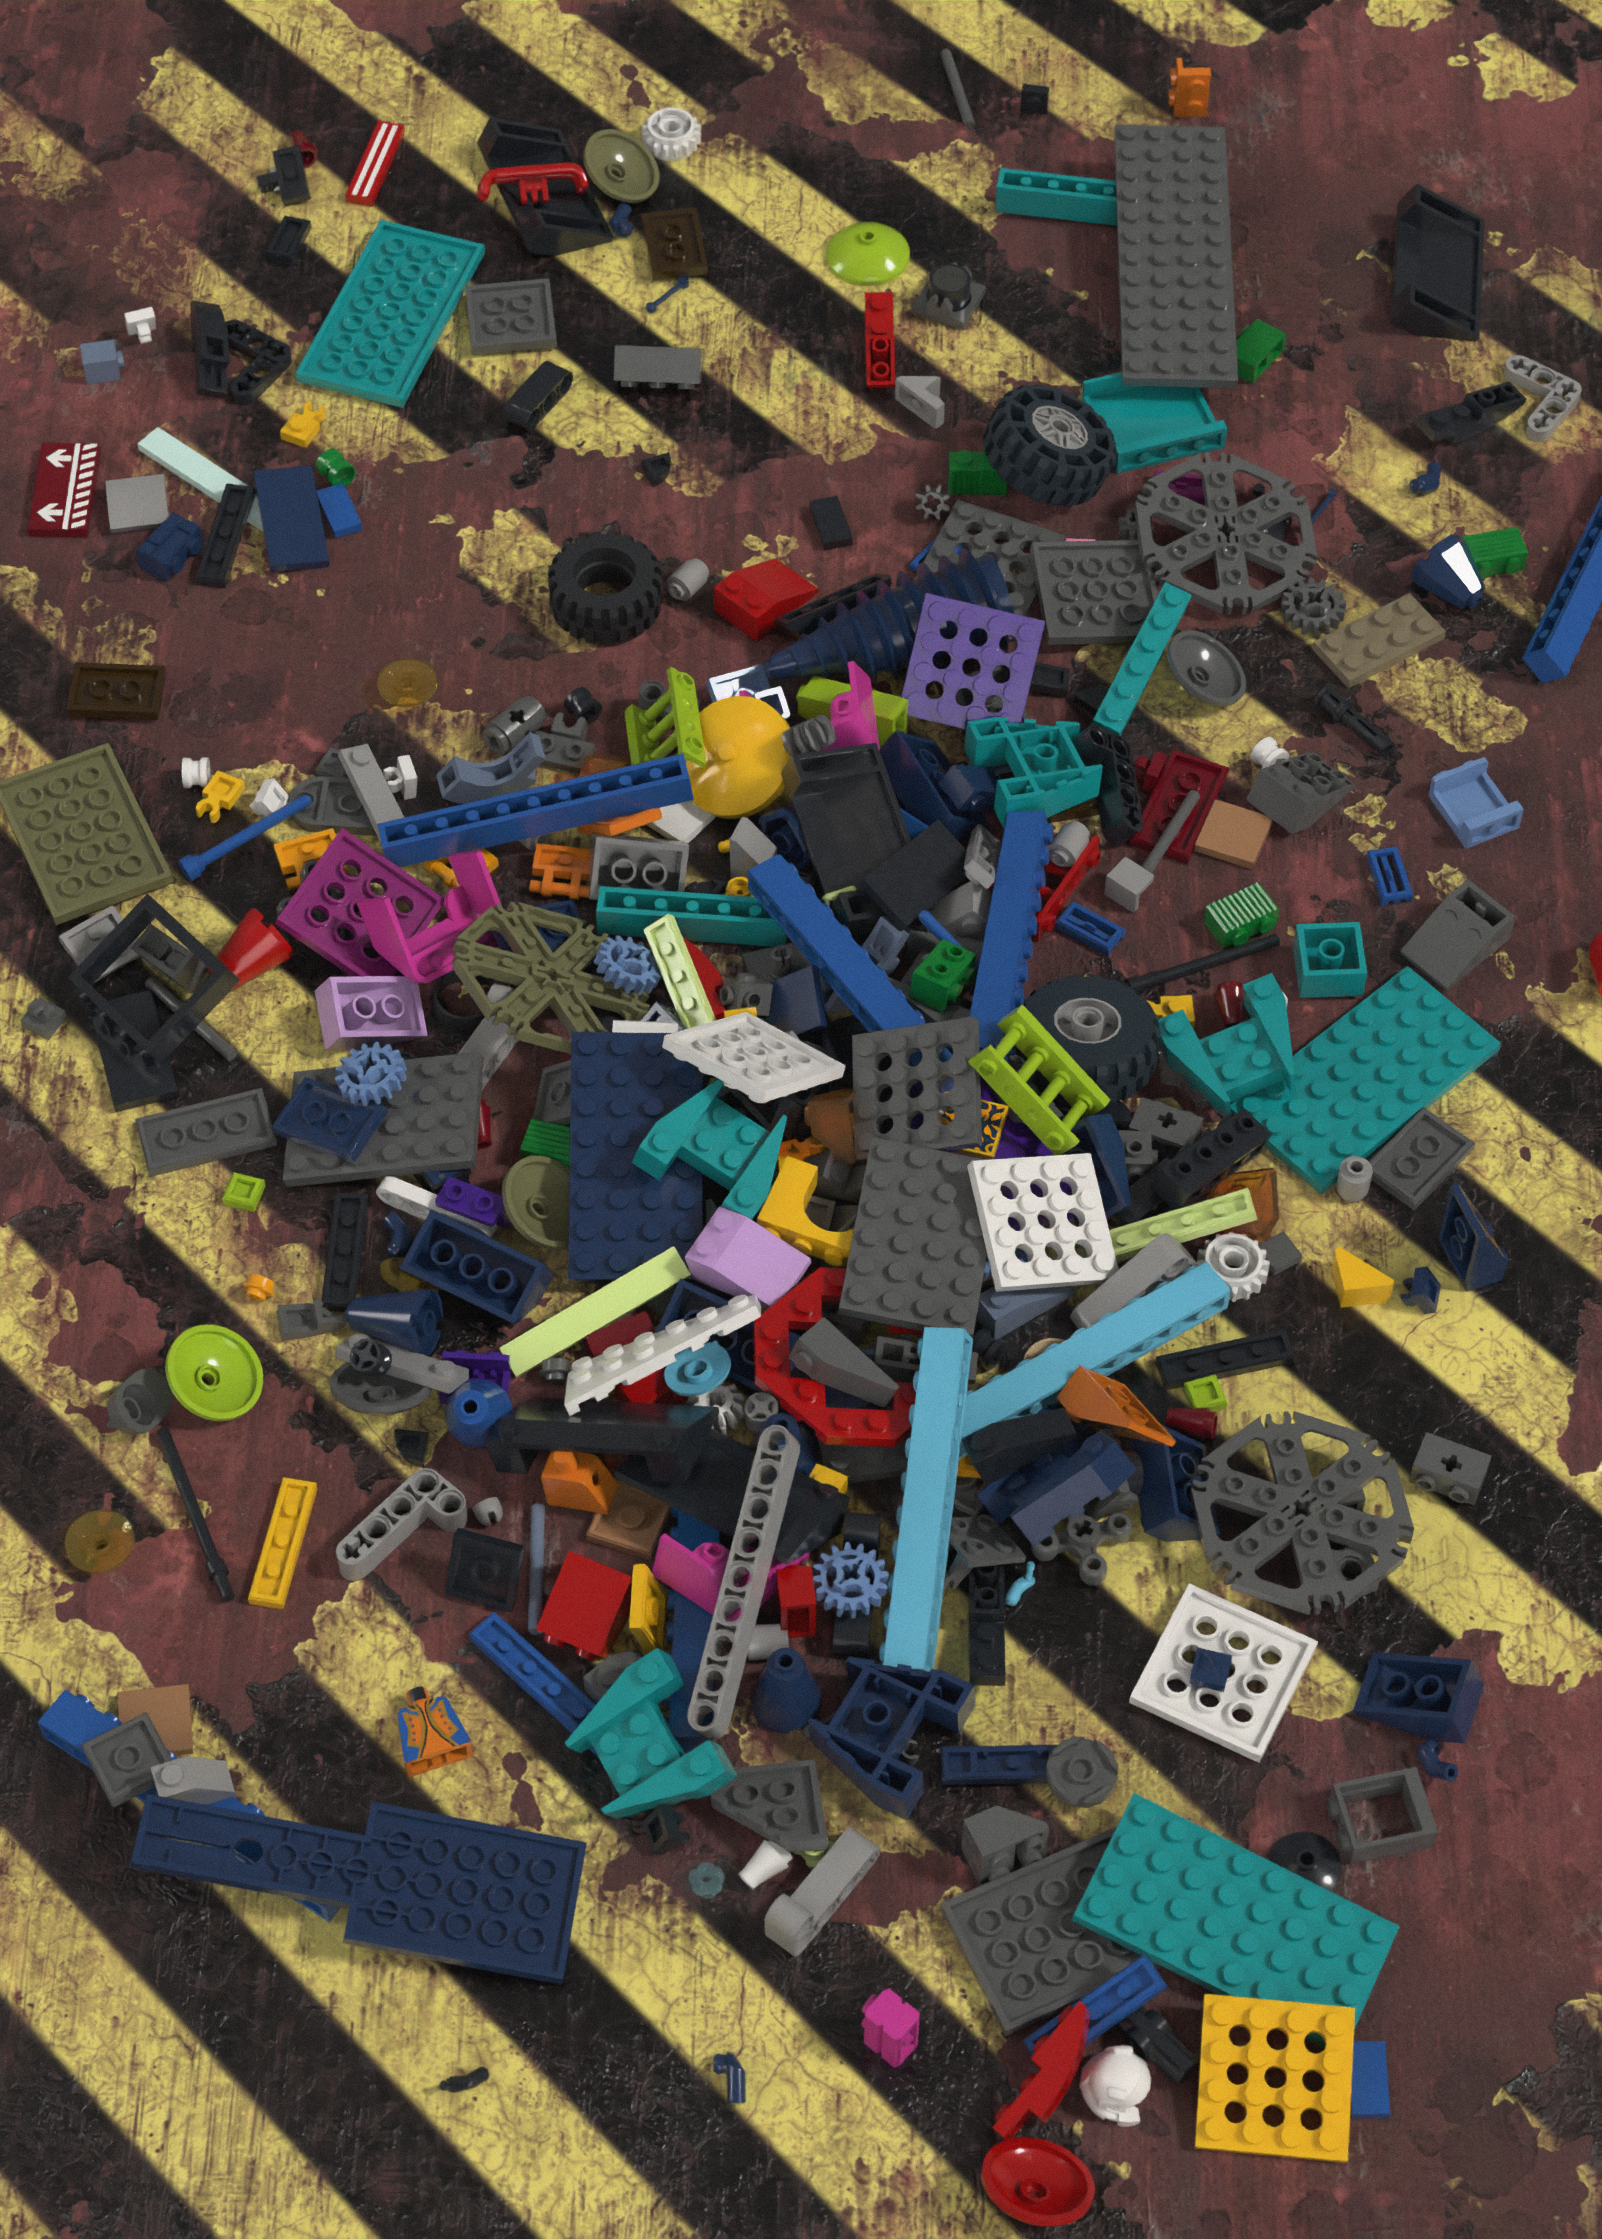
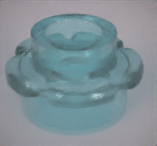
(710, 1888)

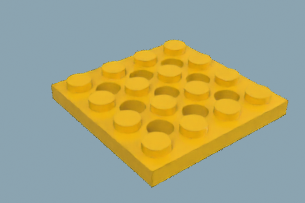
(1333, 2064)

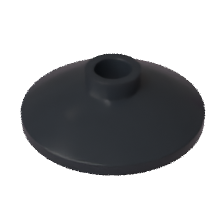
(1326, 1861)

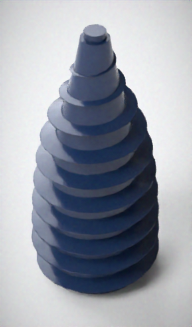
(883, 629)

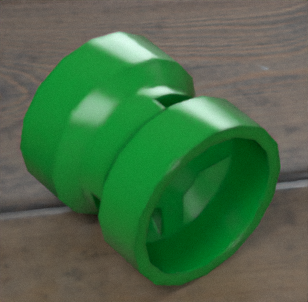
(332, 465)

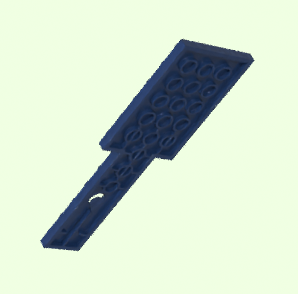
(410, 1883)

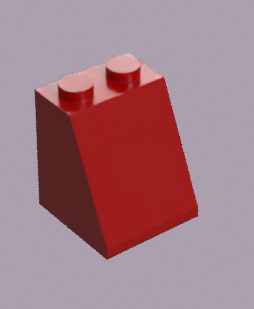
(587, 1607)

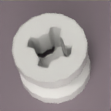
(1267, 753)
(195, 772)
(759, 1404)

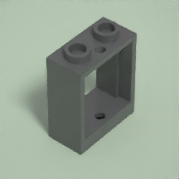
(1402, 1781)

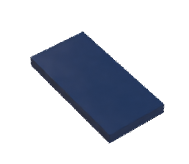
(291, 518)

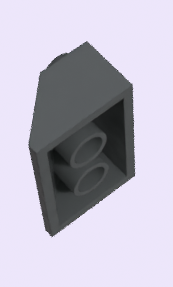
(658, 366)
(637, 863)

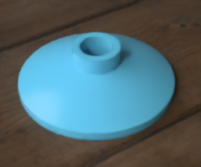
(698, 1370)

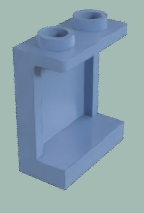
(1473, 803)

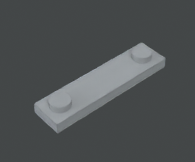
(370, 785)
(982, 857)
(414, 1367)

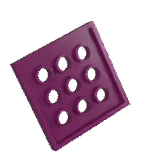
(339, 913)

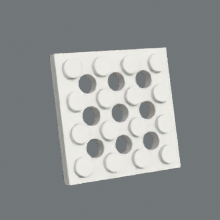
(753, 1057)
(1002, 1240)
(1217, 1722)

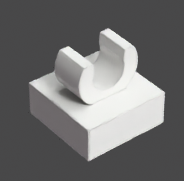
(141, 323)
(404, 777)
(269, 798)

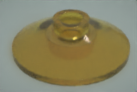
(407, 682)
(400, 1279)
(96, 1529)

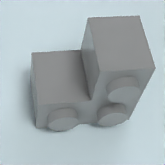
(964, 911)

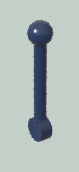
(683, 283)
(1330, 497)

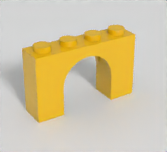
(786, 1216)

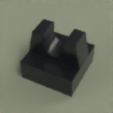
(663, 1829)

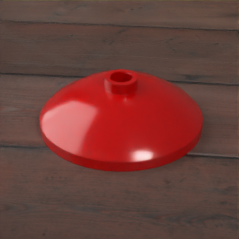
(1037, 2182)

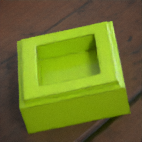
(243, 1192)
(1205, 1393)

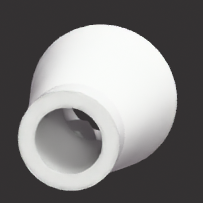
(765, 1863)

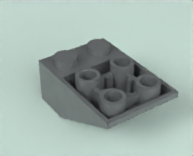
(1298, 790)
(1459, 935)

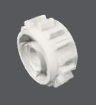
(671, 134)
(1242, 1253)

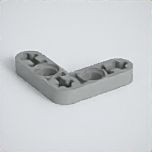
(1552, 393)

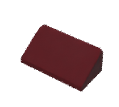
(618, 1333)

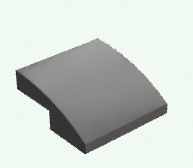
(136, 503)
(87, 935)

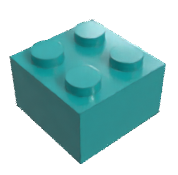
(1329, 959)

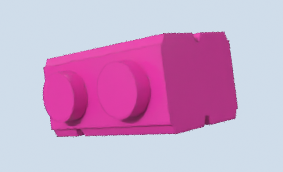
(890, 2026)

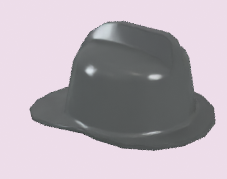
(140, 1402)

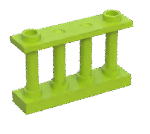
(645, 734)
(1055, 1065)

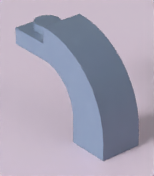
(471, 781)
(883, 947)

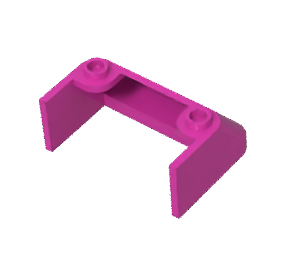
(852, 712)
(430, 951)
(701, 1572)

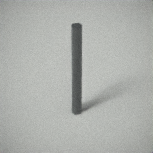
(957, 89)
(1171, 831)
(202, 1029)

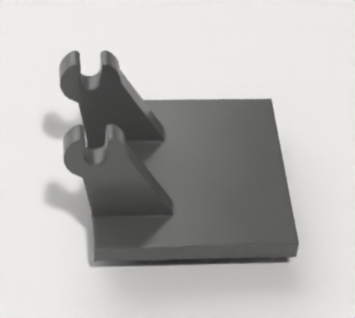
(978, 1543)

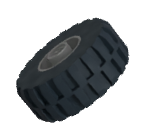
(1049, 445)
(1102, 1028)

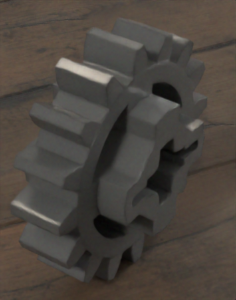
(1313, 607)

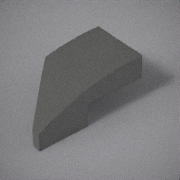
(306, 1320)

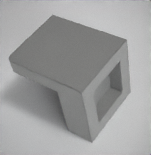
(1127, 883)

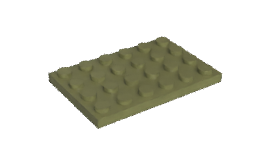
(83, 833)

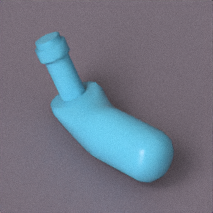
(1020, 1585)

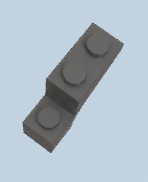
(836, 1177)

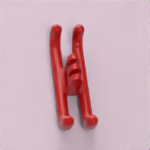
(533, 180)

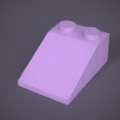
(369, 1010)
(745, 1259)

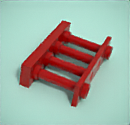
(1071, 878)

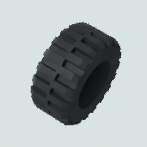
(600, 560)

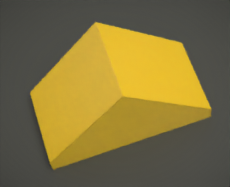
(1358, 1281)

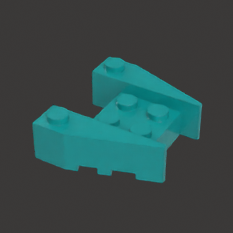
(1042, 760)
(1236, 1058)
(717, 1144)
(640, 1746)

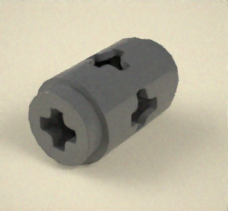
(514, 724)

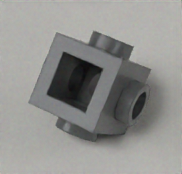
(746, 992)
(1138, 1153)

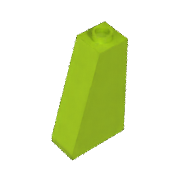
(819, 693)

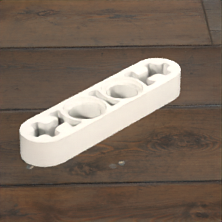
(420, 1202)

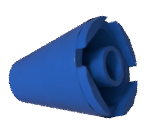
(475, 1427)

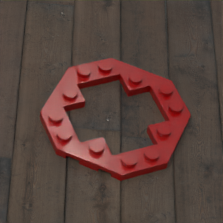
(805, 1397)

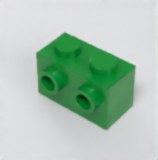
(943, 975)

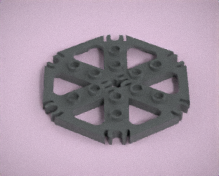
(1208, 541)
(1307, 1535)

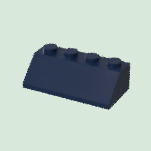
(914, 772)
(476, 1268)
(690, 1300)

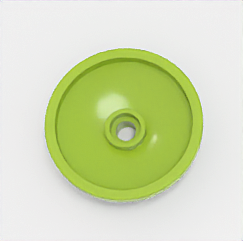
(868, 254)
(222, 1360)

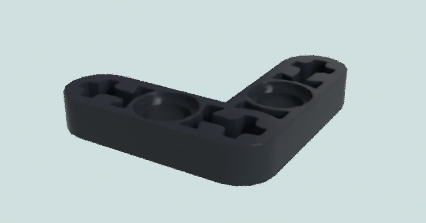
(263, 361)

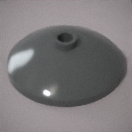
(1206, 668)
(375, 1396)

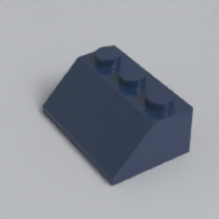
(1167, 1487)

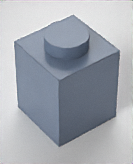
(101, 361)

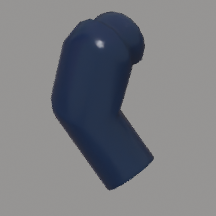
(619, 221)
(1428, 482)
(401, 1237)
(1427, 1755)
(736, 2076)

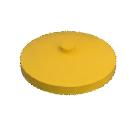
(741, 758)

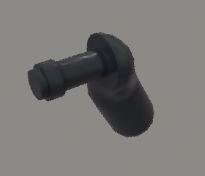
(465, 2082)

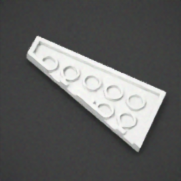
(652, 1351)

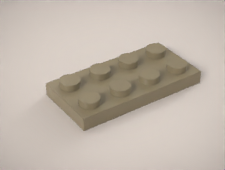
(1378, 640)

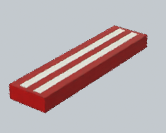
(375, 163)

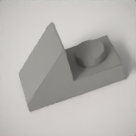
(921, 397)

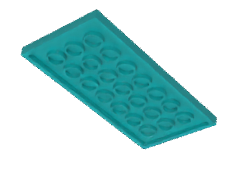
(390, 313)
(1368, 1077)
(1230, 1916)

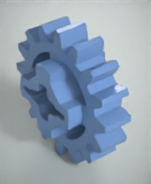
(627, 965)
(371, 1073)
(856, 1590)

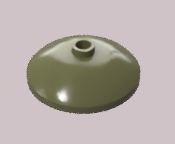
(621, 166)
(538, 1200)

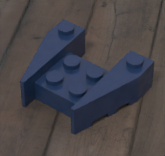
(1057, 1484)
(879, 1722)

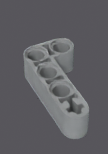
(491, 1039)
(1156, 1263)
(361, 1554)
(797, 1919)

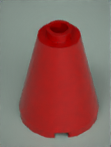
(253, 948)

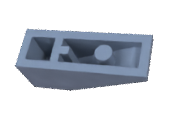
(1008, 1310)

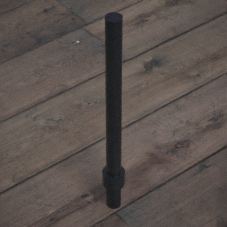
(1140, 983)
(215, 1566)

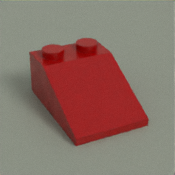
(760, 593)

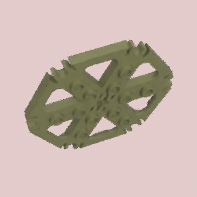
(532, 969)

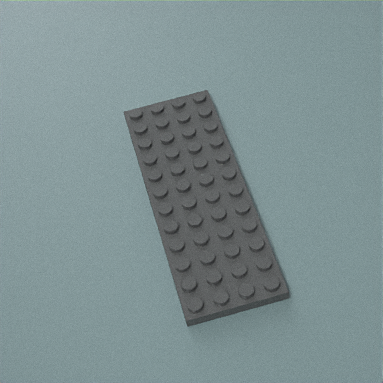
(1174, 257)

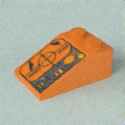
(1110, 1405)

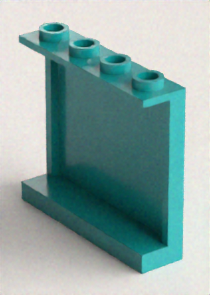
(1153, 421)

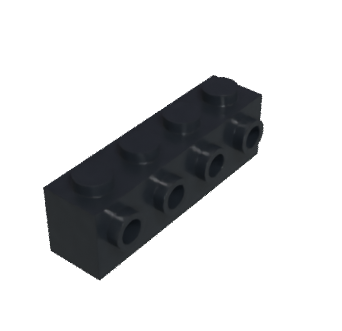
(1210, 1159)

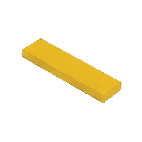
(282, 1543)

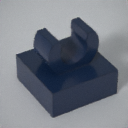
(1423, 1289)

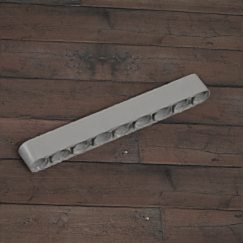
(749, 1596)

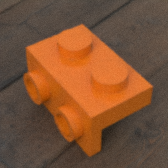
(1189, 90)

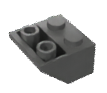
(1002, 1842)

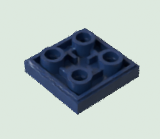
(798, 1003)

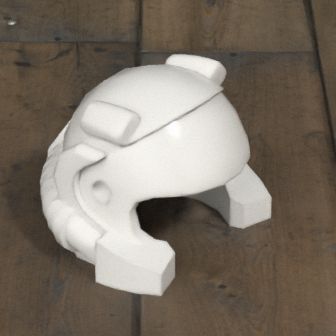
(1114, 2083)

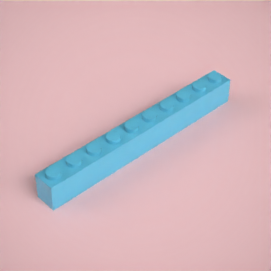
(1101, 1348)
(927, 1499)

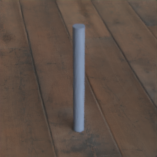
(536, 1567)

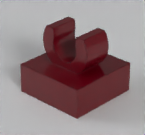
(1149, 770)

